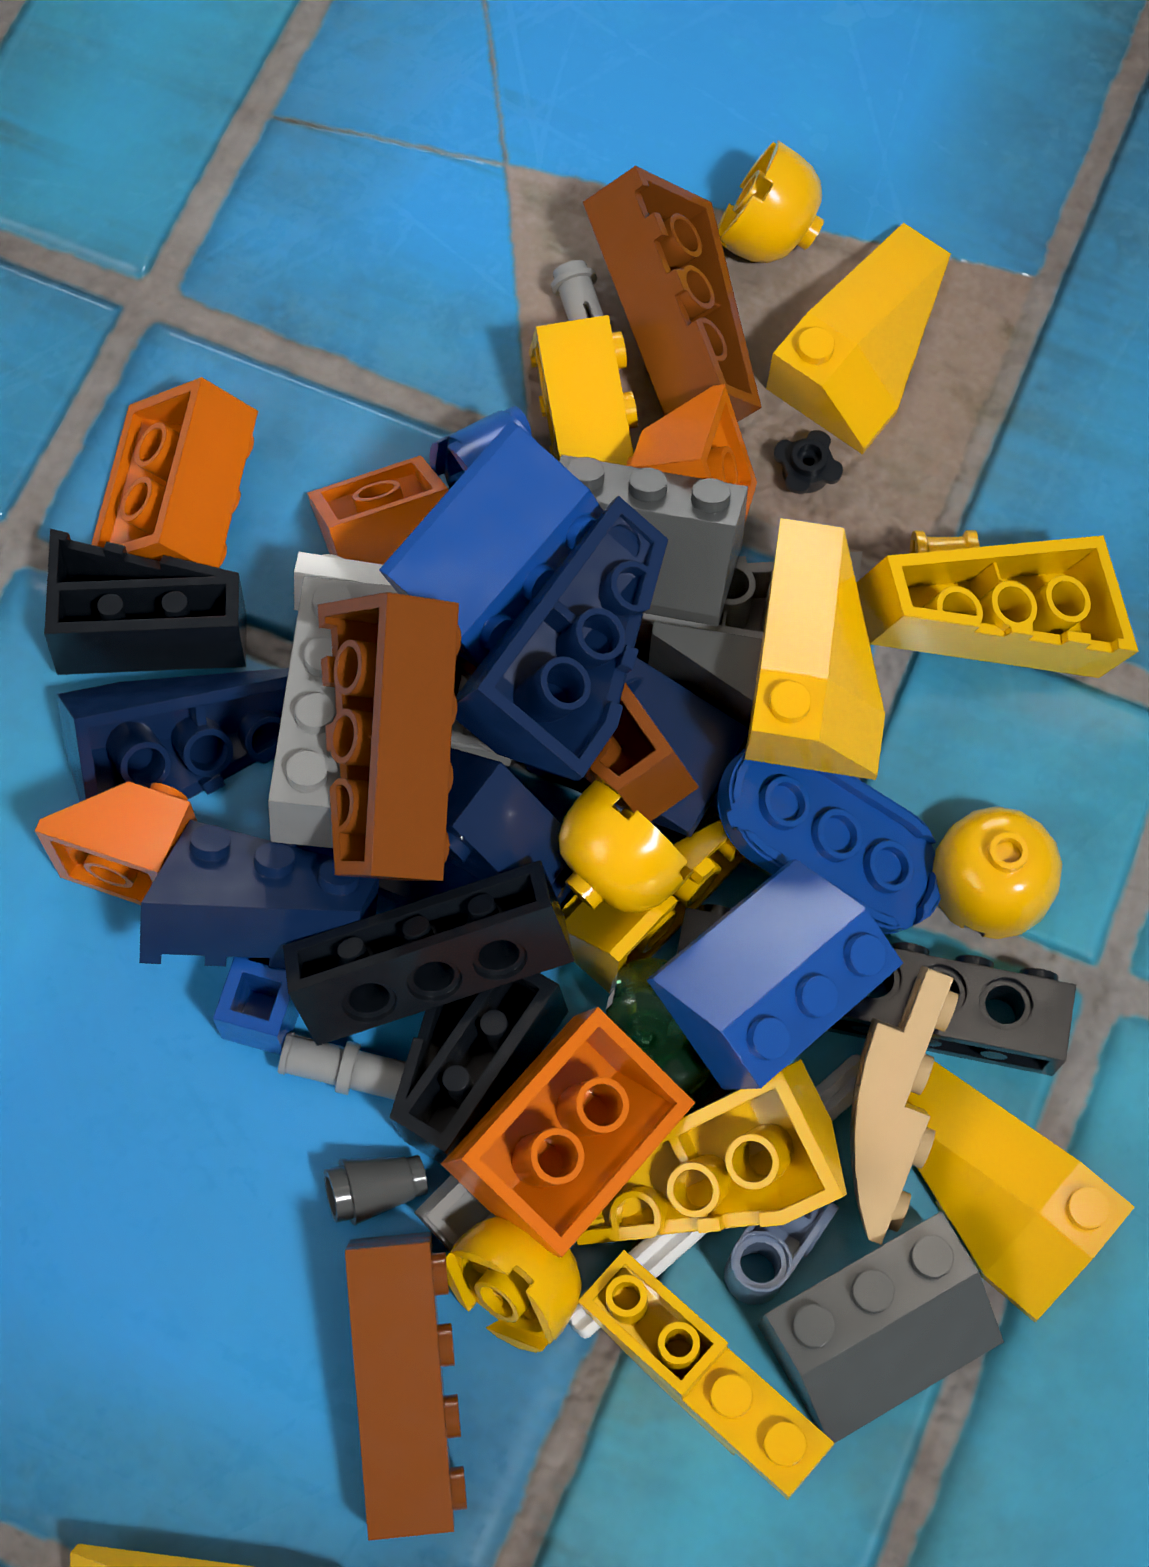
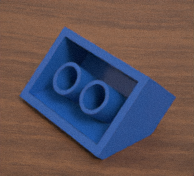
(495, 538)
(773, 975)

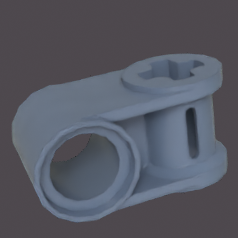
(782, 1246)

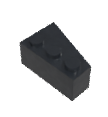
(470, 1058)

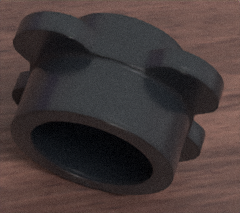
(804, 478)

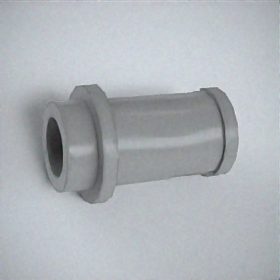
(575, 286)

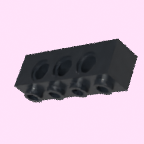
(427, 953)

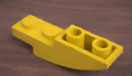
(705, 1375)

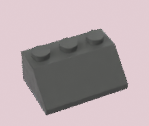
(696, 515)
(883, 1328)

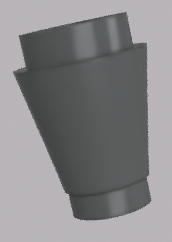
(372, 1186)

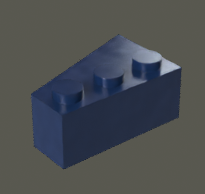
(245, 898)

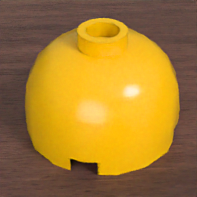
(774, 207)
(618, 854)
(997, 872)
(515, 1282)

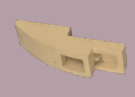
(884, 1128)

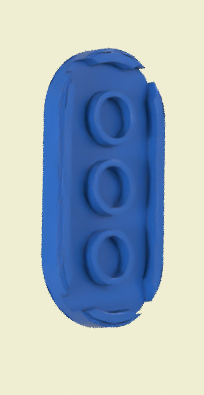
(838, 831)

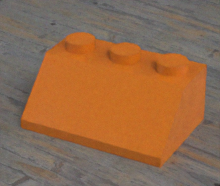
(178, 474)
(569, 1132)

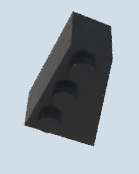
(139, 612)

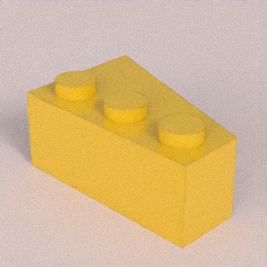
(584, 390)

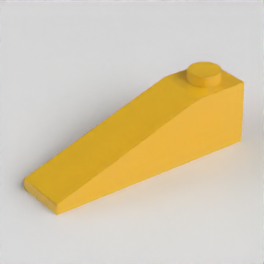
(861, 339)
(816, 671)
(610, 939)
(732, 1165)

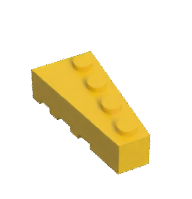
(1004, 604)

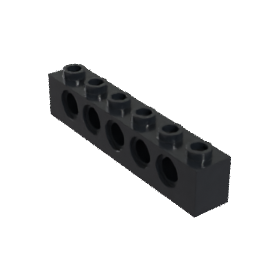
(1039, 1002)

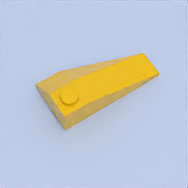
(1013, 1195)

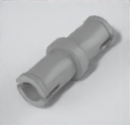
(341, 1066)

